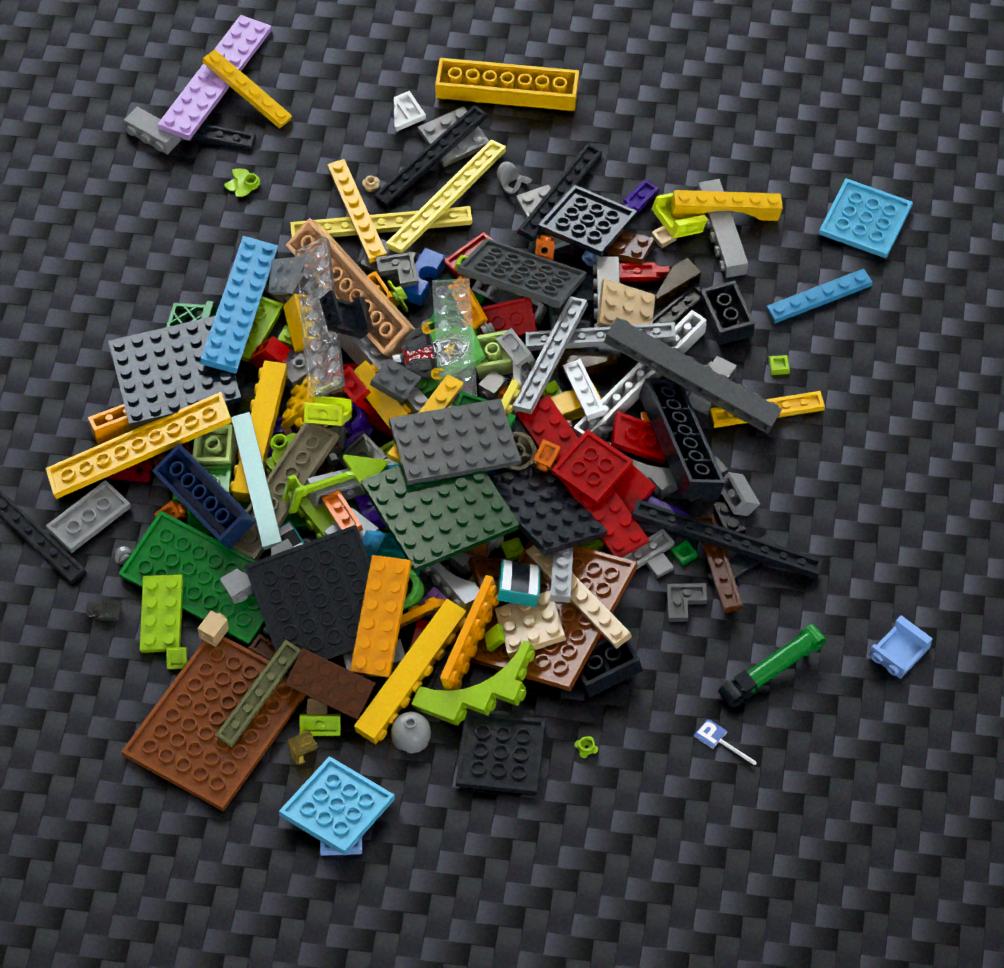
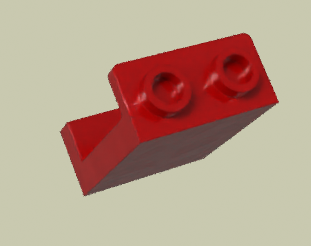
(358, 392)

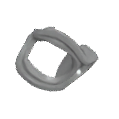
(507, 173)

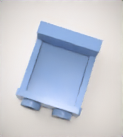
(901, 647)

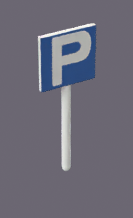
(711, 734)

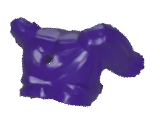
(357, 425)

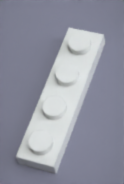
(584, 389)

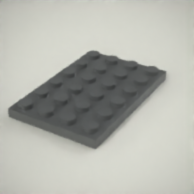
(522, 273)
(454, 441)

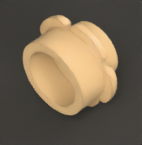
(371, 187)

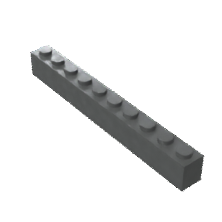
(692, 375)

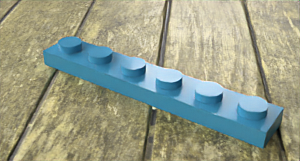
(819, 296)

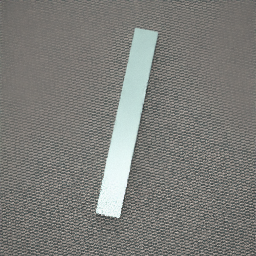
(256, 480)

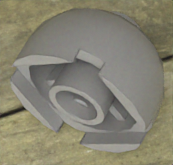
(411, 732)

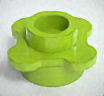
(586, 741)

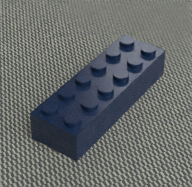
(204, 496)

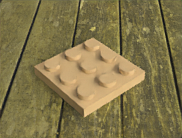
(625, 303)
(535, 625)

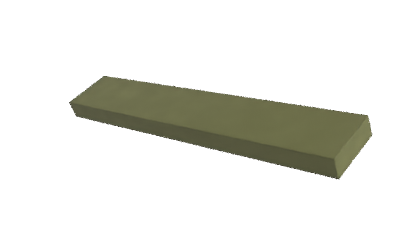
(258, 693)

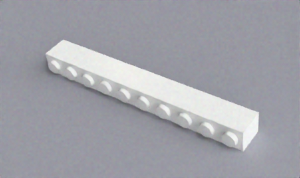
(629, 388)

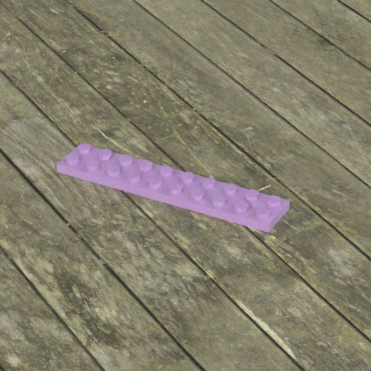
(206, 87)

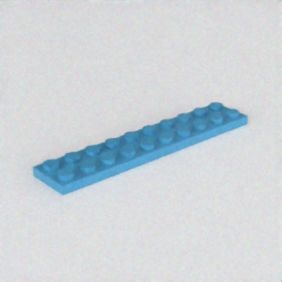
(239, 305)

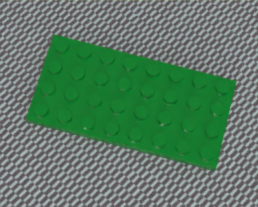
(179, 549)

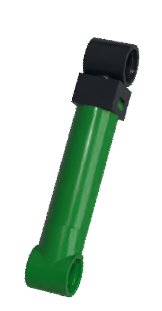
(747, 682)

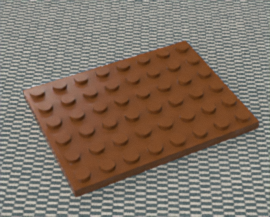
(563, 661)
(181, 729)

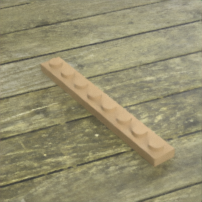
(586, 602)

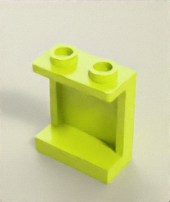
(677, 226)
(328, 411)

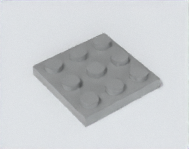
(470, 145)

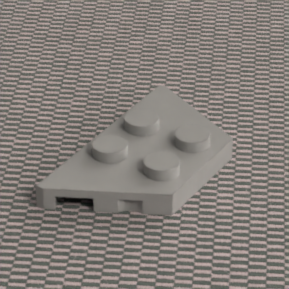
(286, 274)

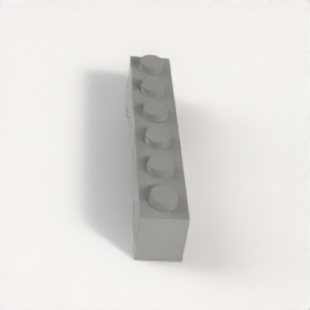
(453, 587)

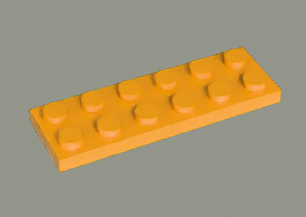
(381, 616)
(470, 634)

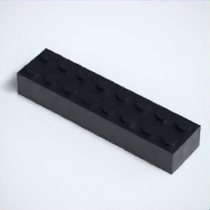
(681, 439)

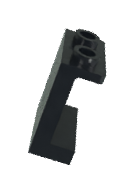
(346, 316)

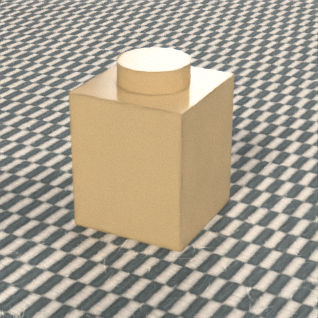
(213, 628)

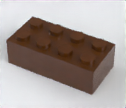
(330, 684)

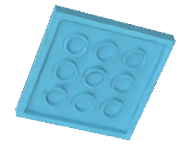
(865, 218)
(337, 805)

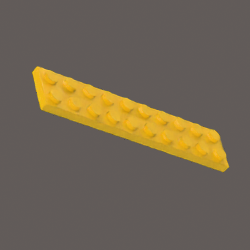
(138, 445)

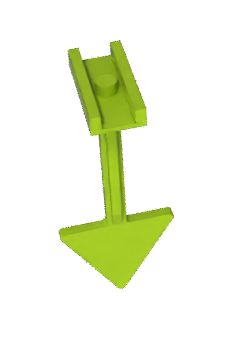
(359, 468)

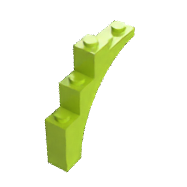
(482, 697)

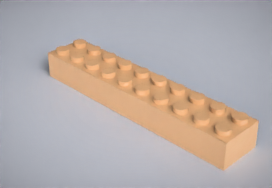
(350, 283)

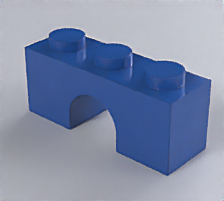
(427, 265)

